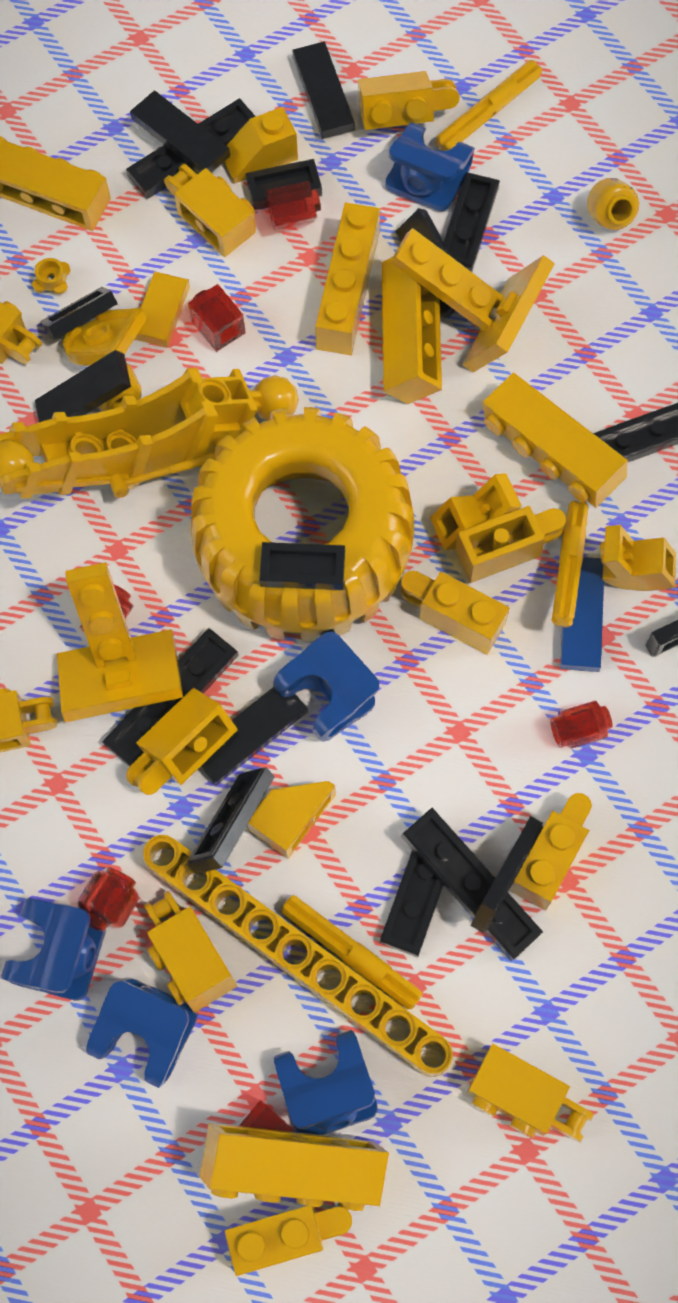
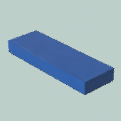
(583, 639)

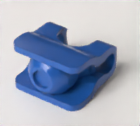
(424, 173)
(339, 675)
(68, 952)
(150, 1014)
(331, 1101)

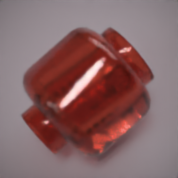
(108, 899)

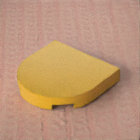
(101, 336)

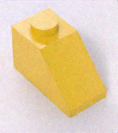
(262, 144)
(289, 814)

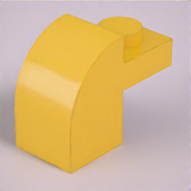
(463, 512)
(638, 563)

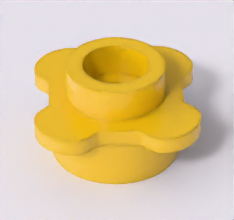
(47, 268)

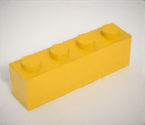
(52, 185)
(347, 279)
(409, 337)
(554, 440)
(293, 1166)

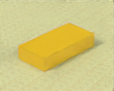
(162, 308)

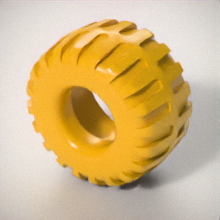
(285, 448)

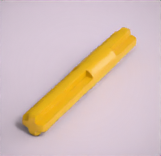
(489, 105)
(570, 564)
(352, 952)

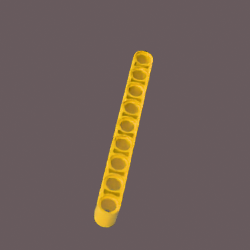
(306, 973)

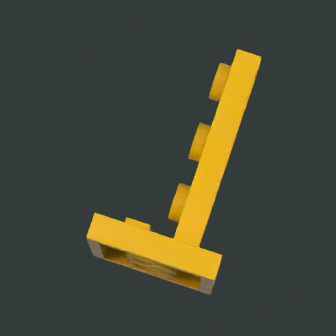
(495, 313)
(116, 668)

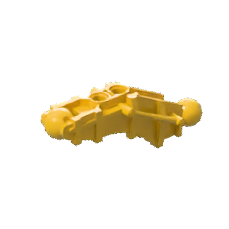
(140, 437)

